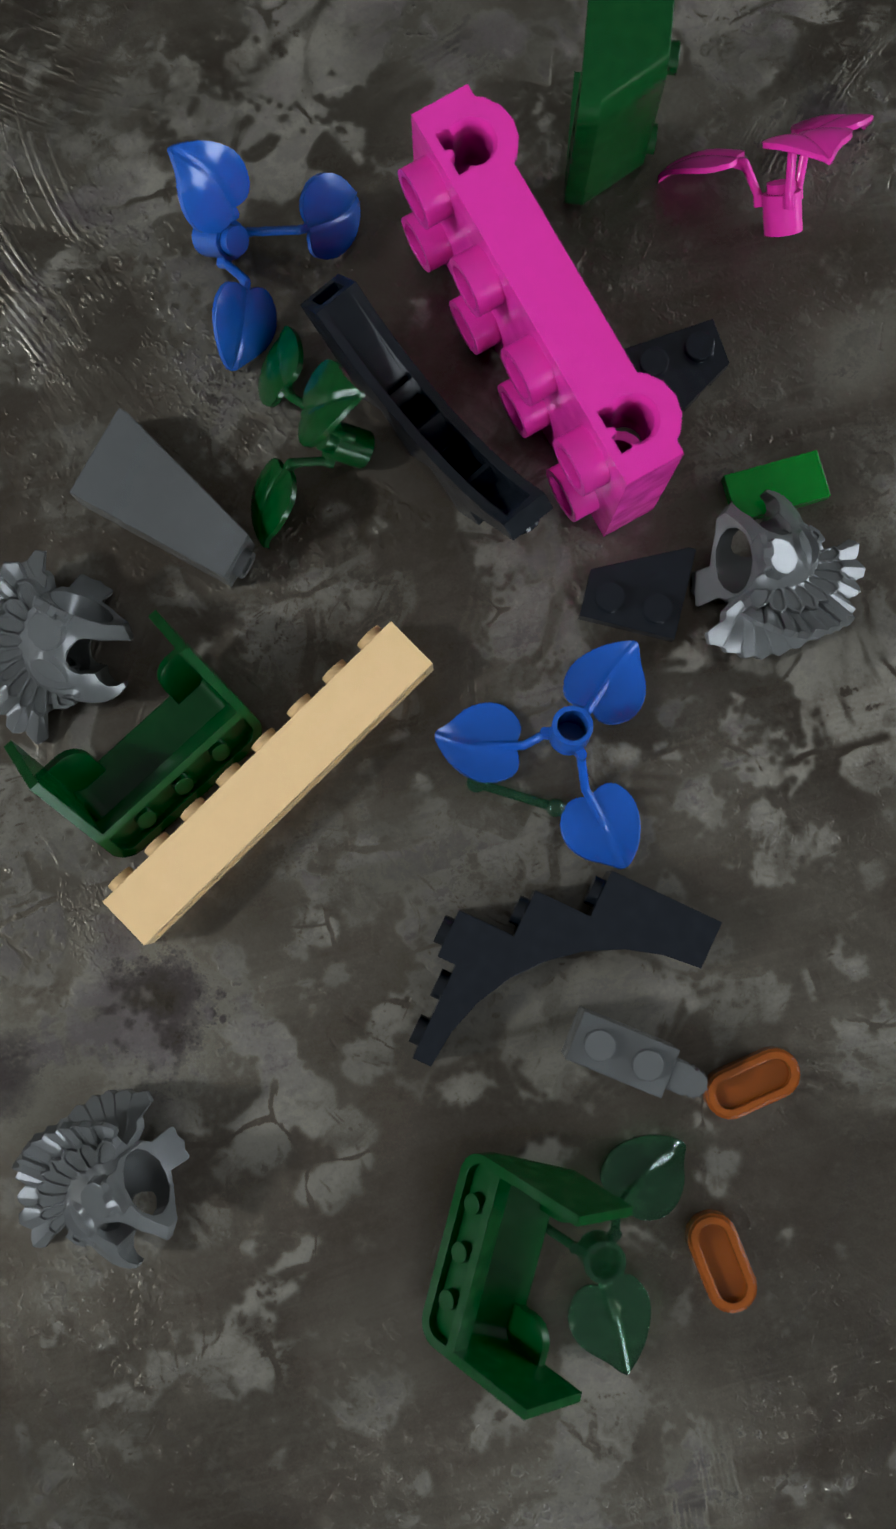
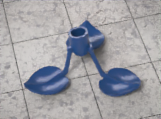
(209, 188)
(602, 682)

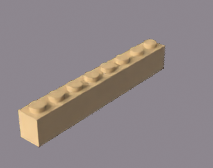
(268, 784)

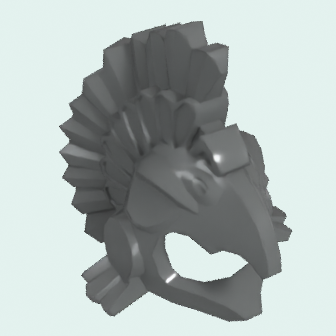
(783, 591)
(48, 644)
(89, 1173)

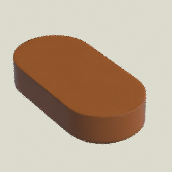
(751, 1082)
(721, 1261)

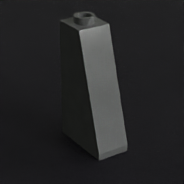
(156, 499)

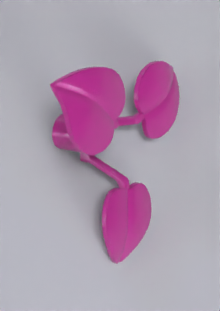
(782, 202)

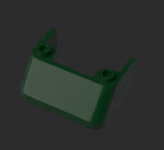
(617, 92)
(157, 765)
(487, 1269)

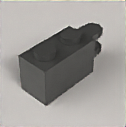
(630, 1056)

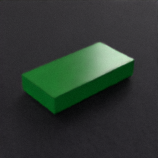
(796, 478)

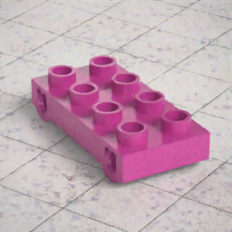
(536, 313)

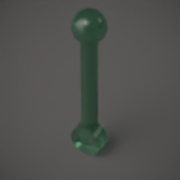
(554, 807)

